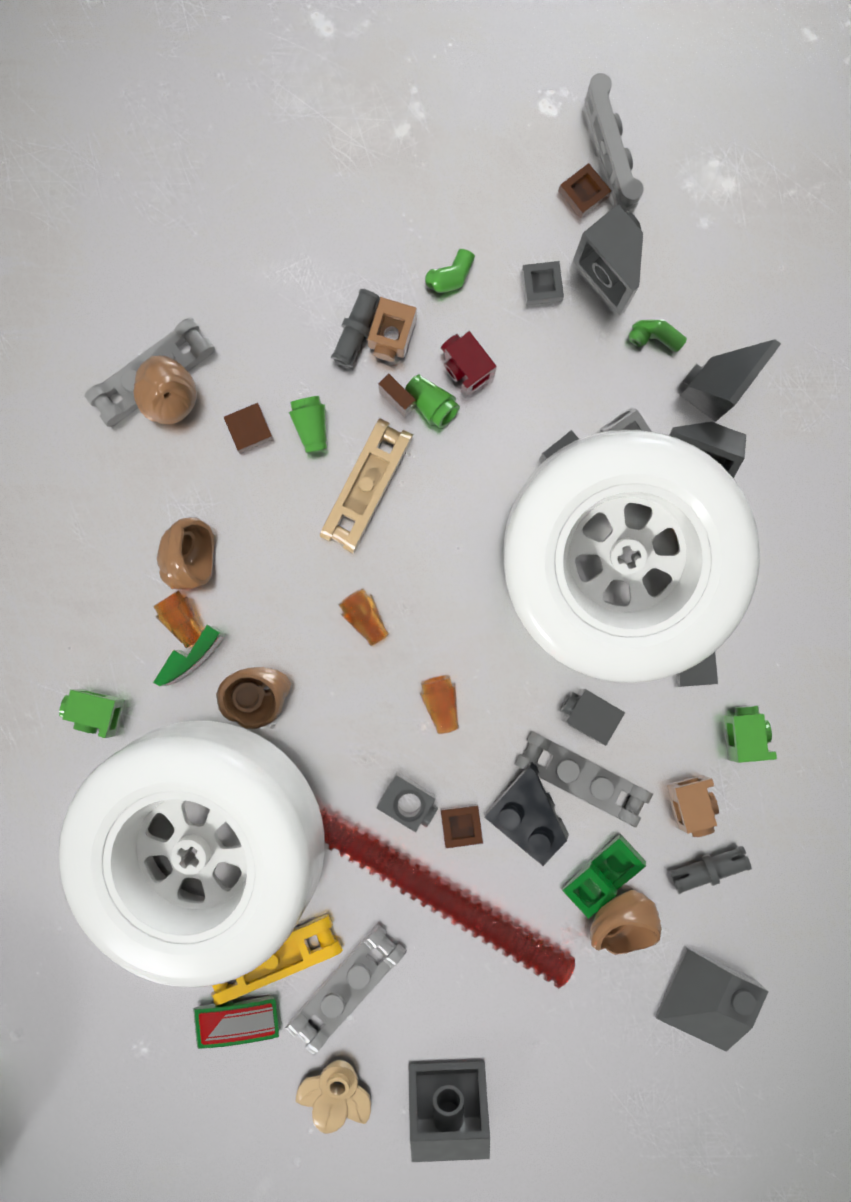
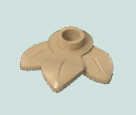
(334, 1101)

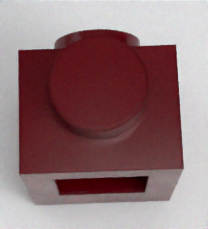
(467, 362)

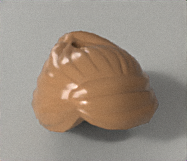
(164, 390)
(186, 554)
(245, 701)
(626, 924)

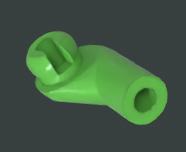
(453, 276)
(659, 330)

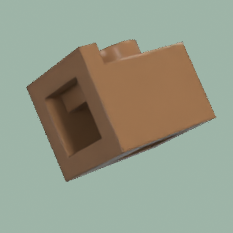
(391, 317)
(694, 805)

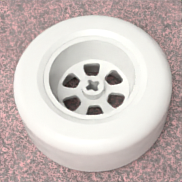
(709, 574)
(146, 917)

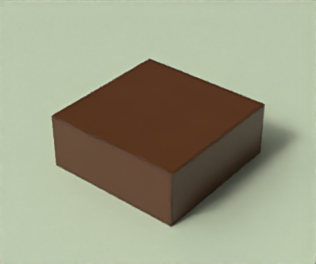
(584, 190)
(397, 395)
(248, 428)
(461, 826)

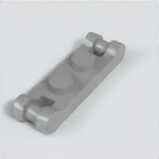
(607, 133)
(124, 379)
(585, 779)
(345, 989)

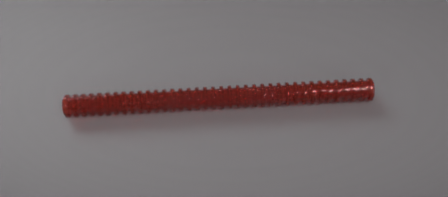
(447, 901)

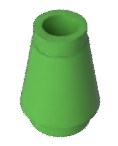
(433, 402)
(310, 422)

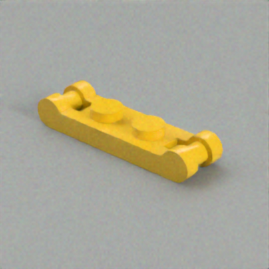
(289, 959)

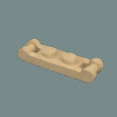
(366, 485)

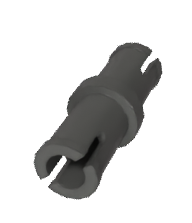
(356, 328)
(710, 870)

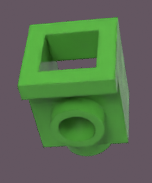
(92, 711)
(748, 735)

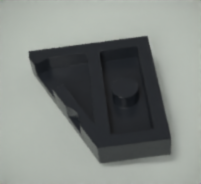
(529, 817)

